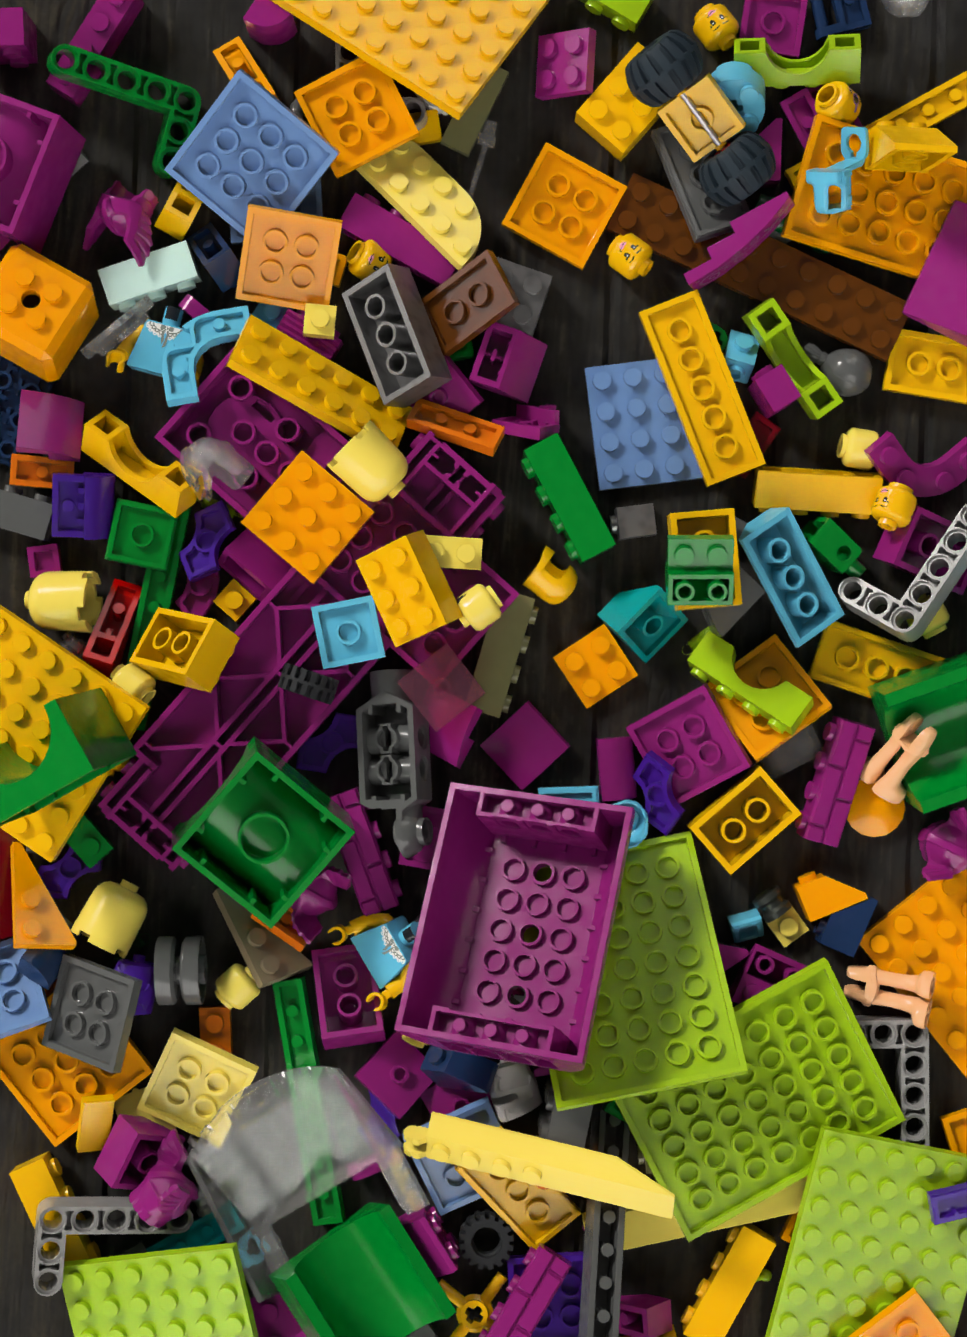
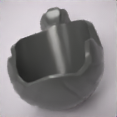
(845, 368)

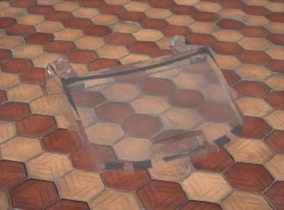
(286, 1147)

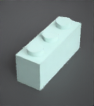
(163, 272)

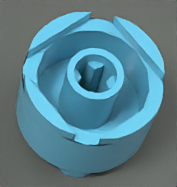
(744, 90)

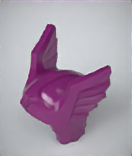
(126, 217)
(945, 846)
(317, 899)
(165, 1190)

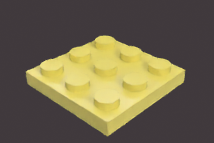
(193, 1082)

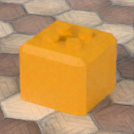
(52, 332)

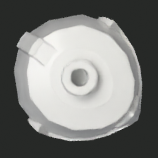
(514, 1091)

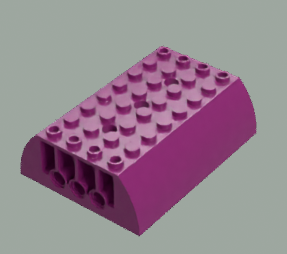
(475, 919)

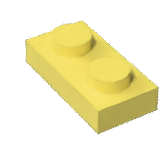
(457, 551)

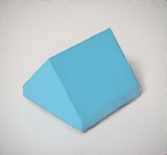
(746, 925)

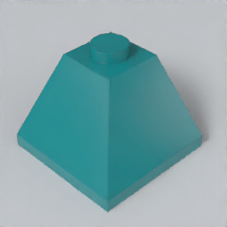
(642, 619)

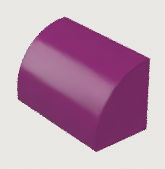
(269, 23)
(253, 564)
(616, 768)

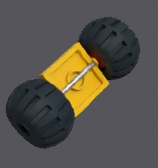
(701, 118)

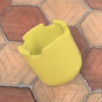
(371, 464)
(65, 600)
(112, 917)

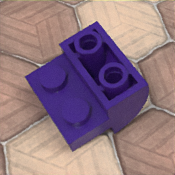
(83, 505)

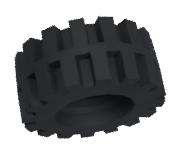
(308, 683)
(485, 1258)

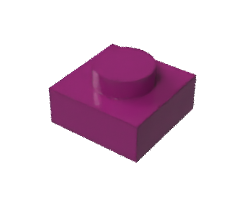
(44, 559)

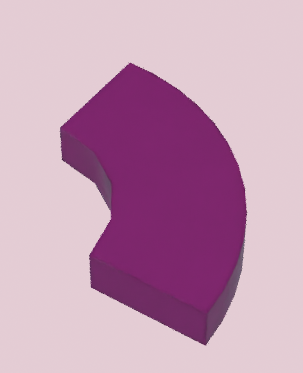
(199, 596)

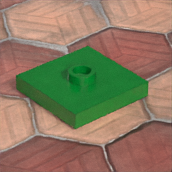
(141, 535)

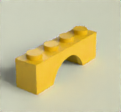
(112, 446)

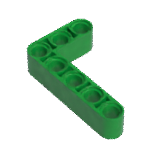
(137, 95)

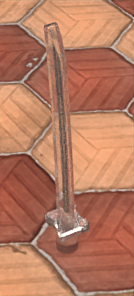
(487, 140)

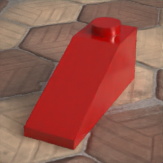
(113, 627)

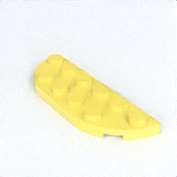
(428, 200)

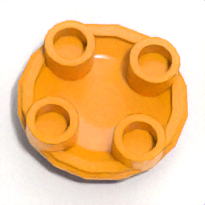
(872, 814)

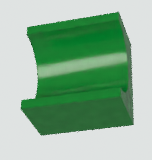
(941, 699)
(82, 746)
(264, 834)
(362, 1280)

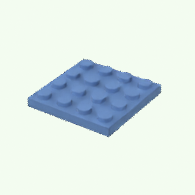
(250, 153)
(636, 427)

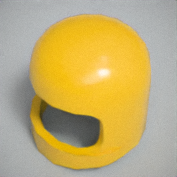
(549, 581)

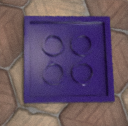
(563, 1312)

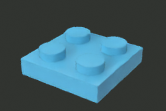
(348, 632)

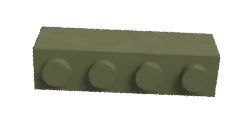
(500, 653)

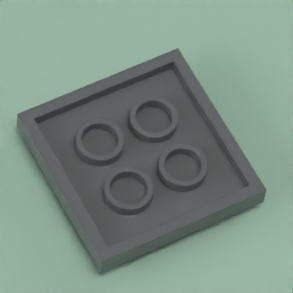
(92, 1013)

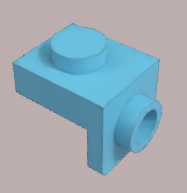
(741, 355)

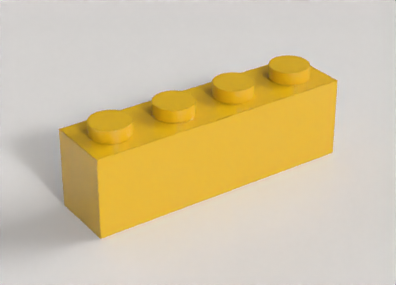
(815, 490)
(42, 1179)
(729, 1282)

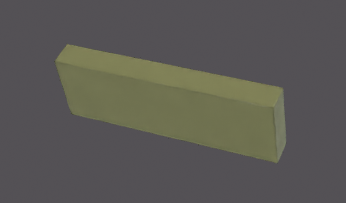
(463, 133)

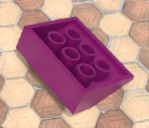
(941, 287)

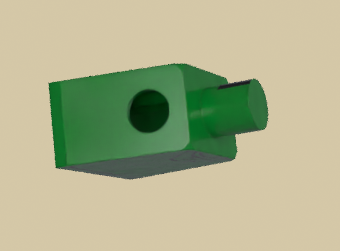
(833, 546)

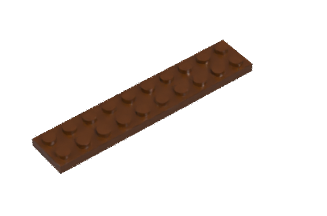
(798, 282)

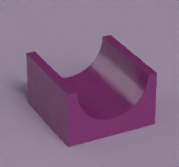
(35, 169)

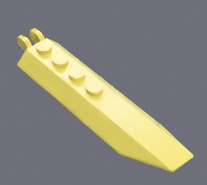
(537, 1163)

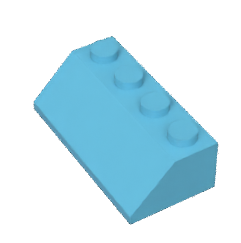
(790, 574)

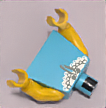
(147, 345)
(385, 949)

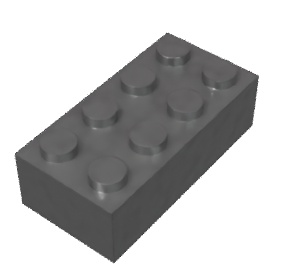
(396, 336)

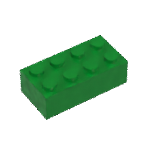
(567, 498)

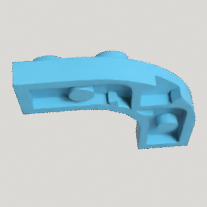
(188, 346)

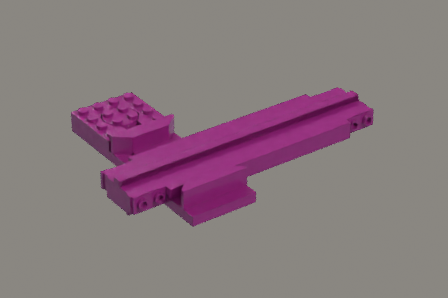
(206, 733)

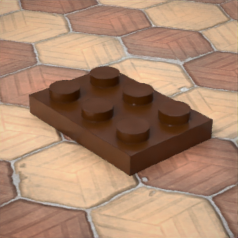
(469, 302)

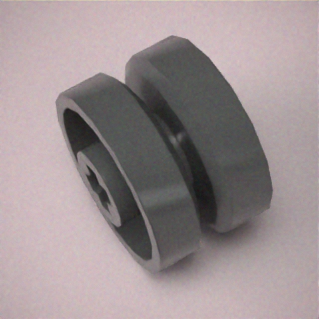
(180, 970)

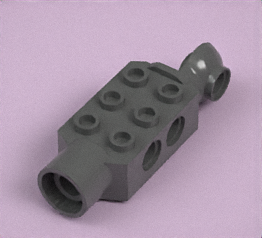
(395, 759)

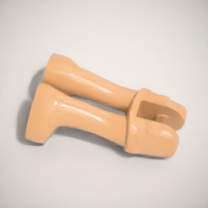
(914, 746)
(872, 995)

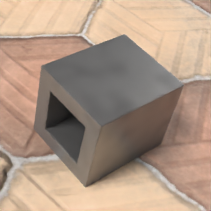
(633, 521)

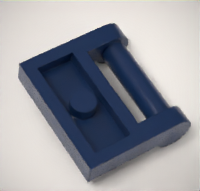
(849, 15)

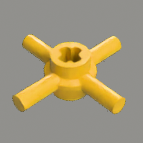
(472, 1300)

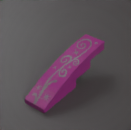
(749, 233)

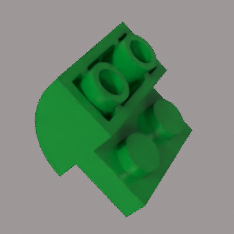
(699, 570)

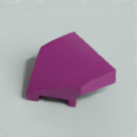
(531, 421)

